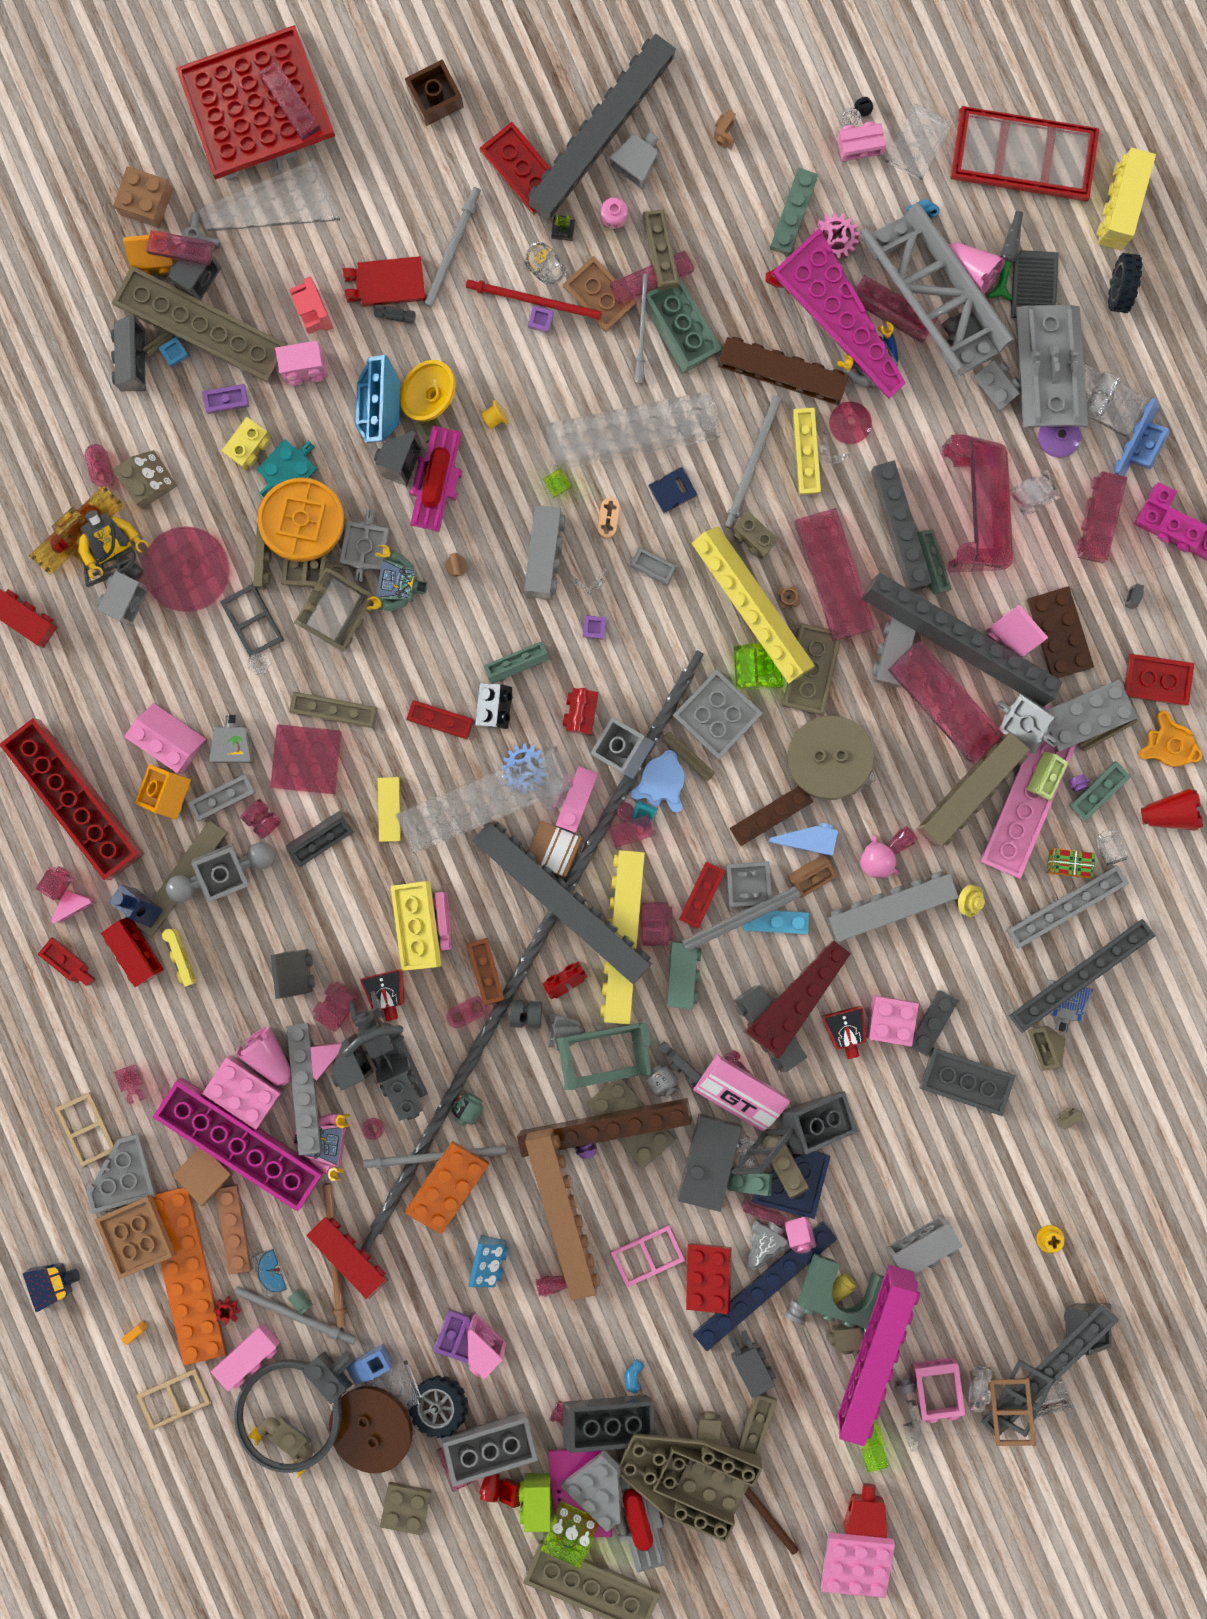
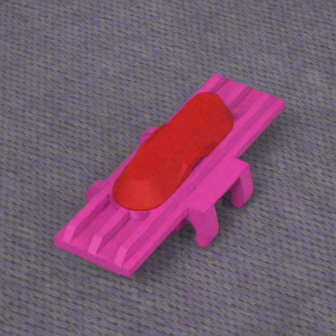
(439, 479)

